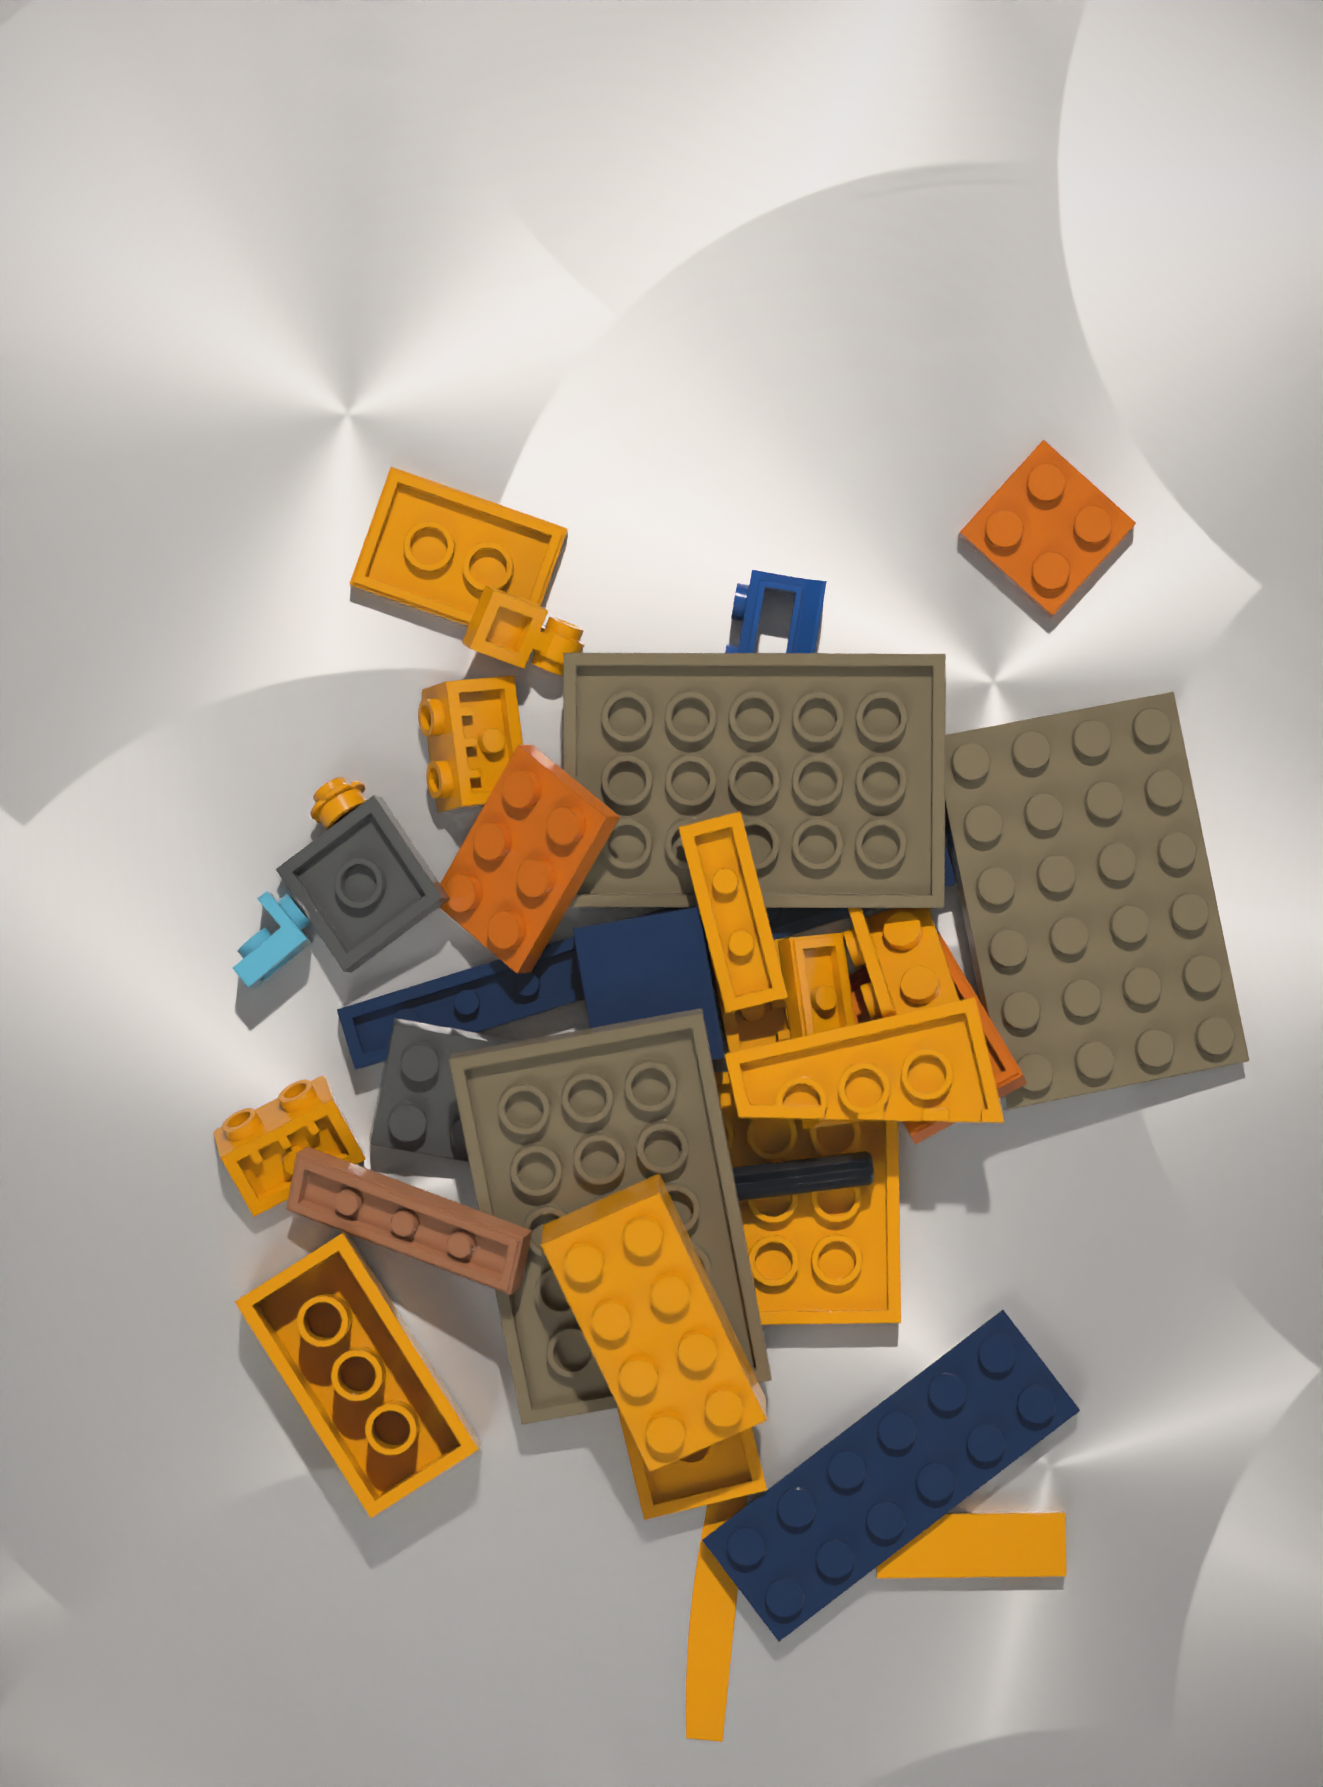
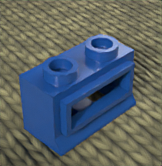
(805, 613)

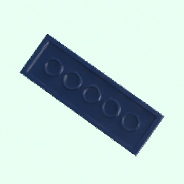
(890, 1475)

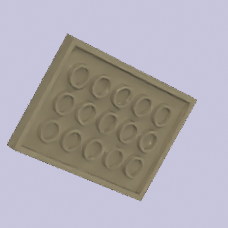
(816, 750)
(1090, 899)
(575, 1122)

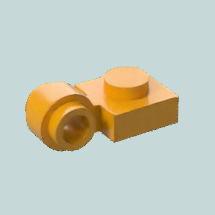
(513, 627)

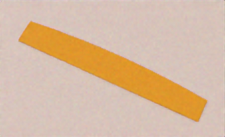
(710, 1633)

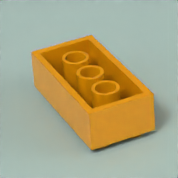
(654, 1322)
(358, 1374)

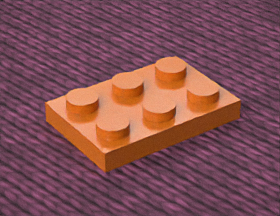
(526, 858)

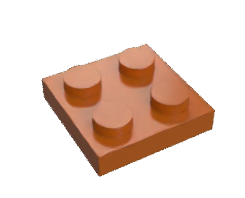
(1047, 528)

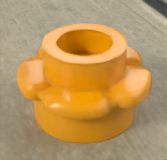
(336, 801)

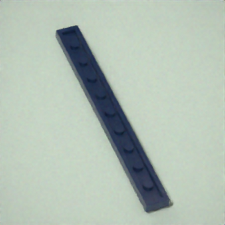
(497, 995)

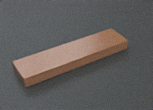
(409, 1220)

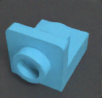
(269, 952)

